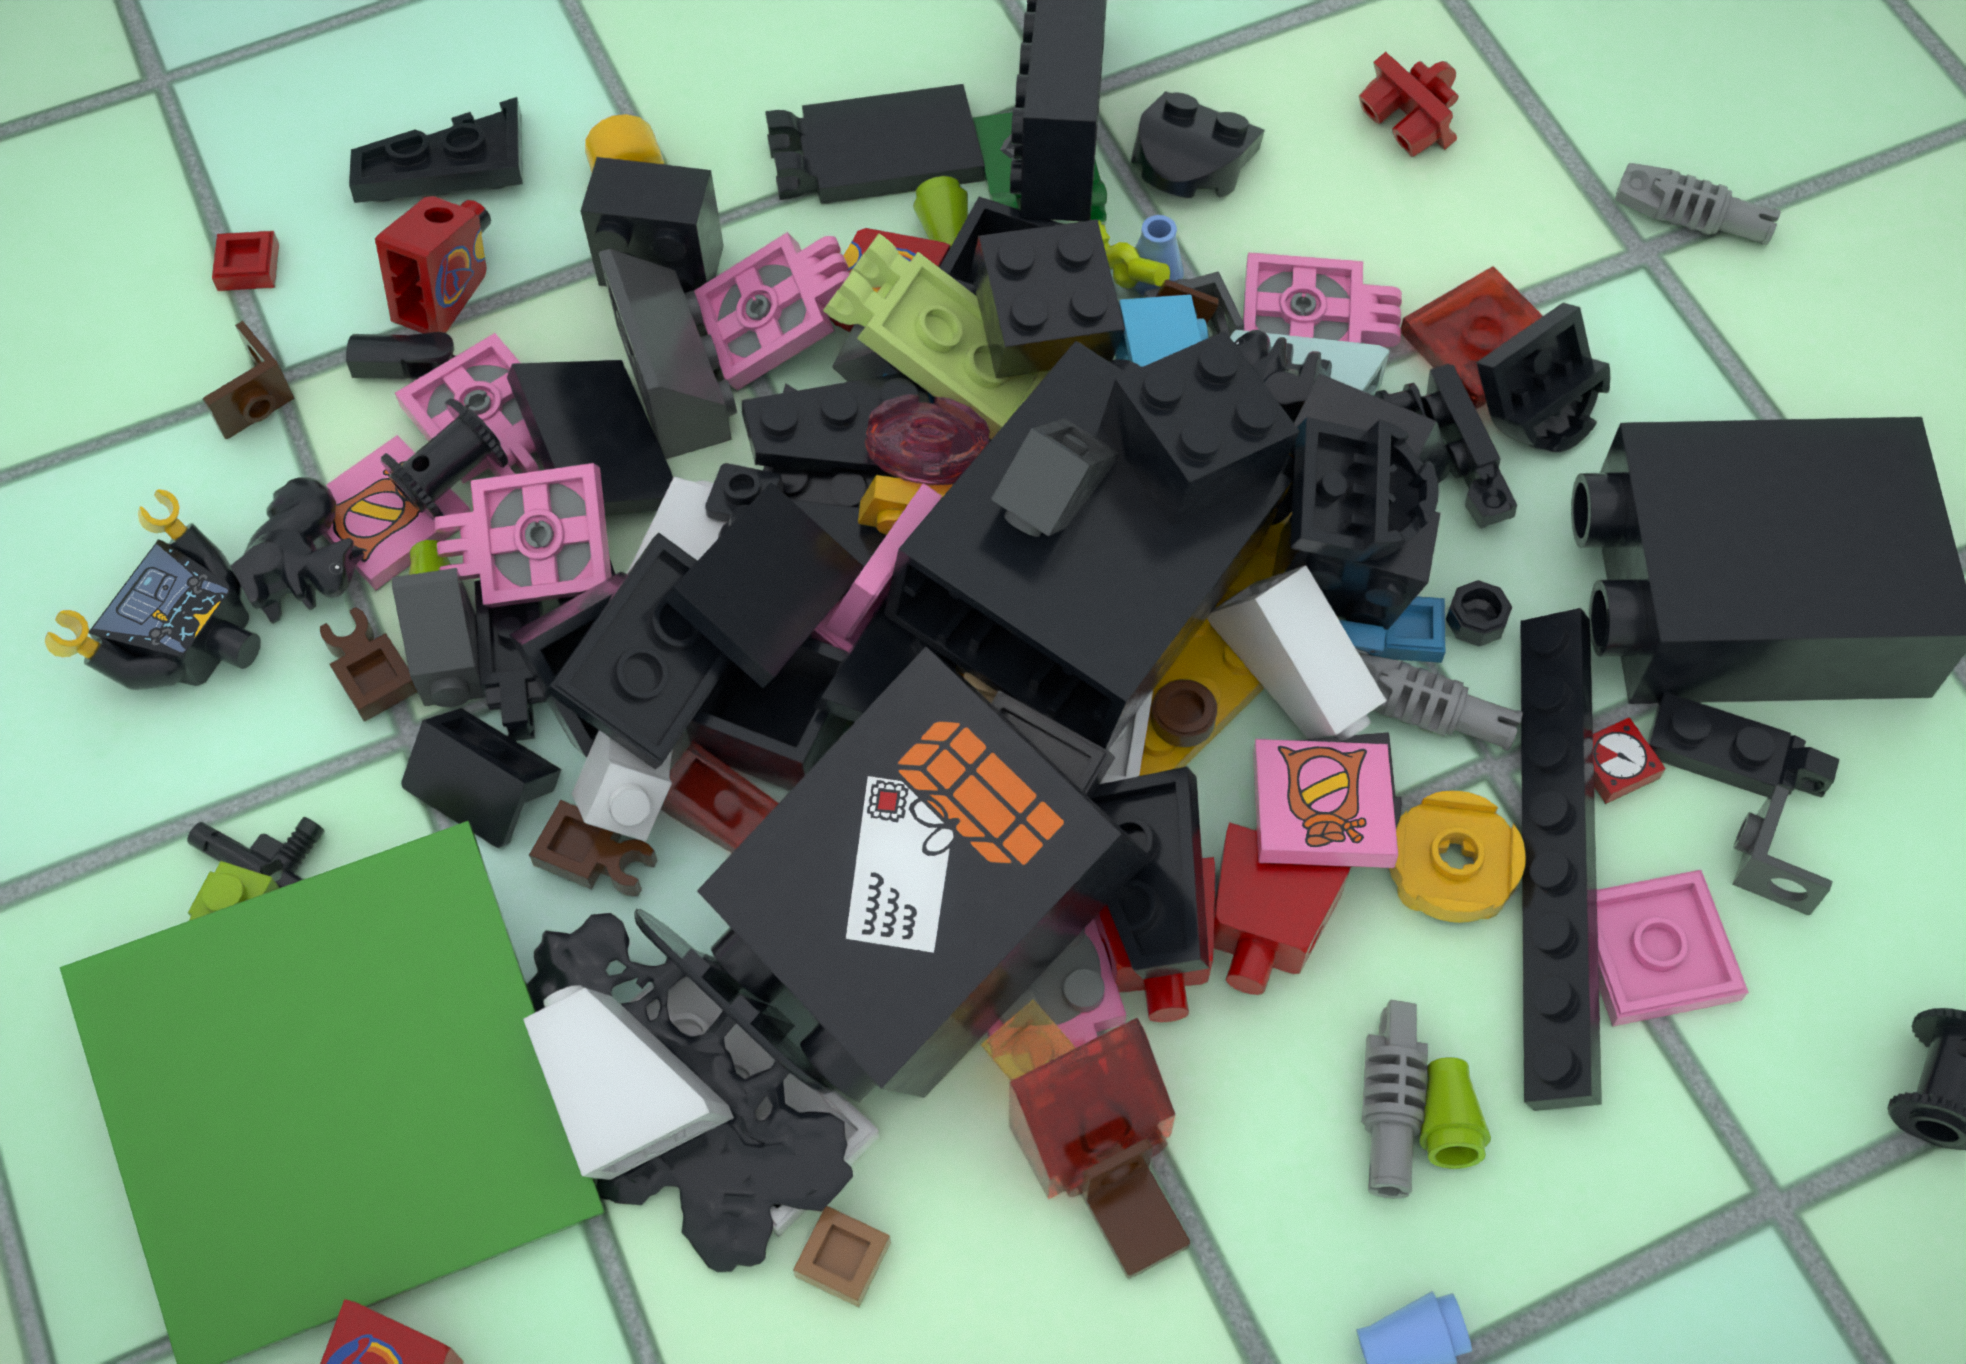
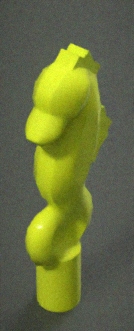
(1130, 267)

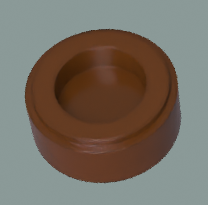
(1184, 713)

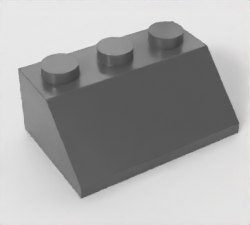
(668, 354)

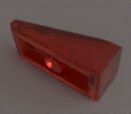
(714, 799)

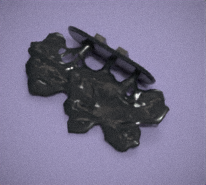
(745, 1164)

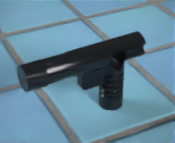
(265, 854)

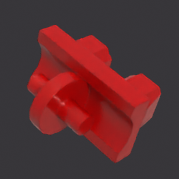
(1421, 95)

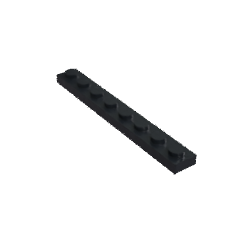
(1560, 865)

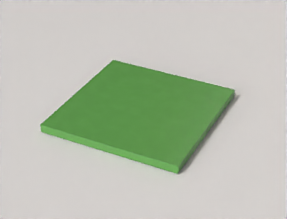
(326, 1096)

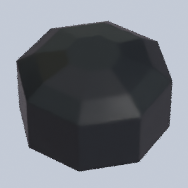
(1478, 613)

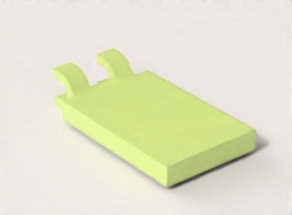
(928, 331)

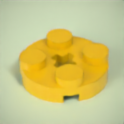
(1452, 893)

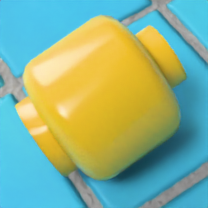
(623, 139)

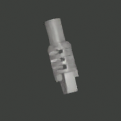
(1694, 203)
(1439, 703)
(1394, 1098)

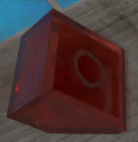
(1090, 1107)

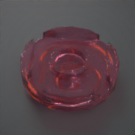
(925, 439)

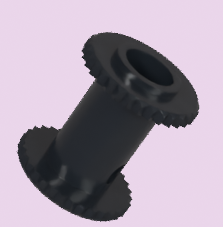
(445, 459)
(1939, 1104)

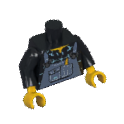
(169, 617)

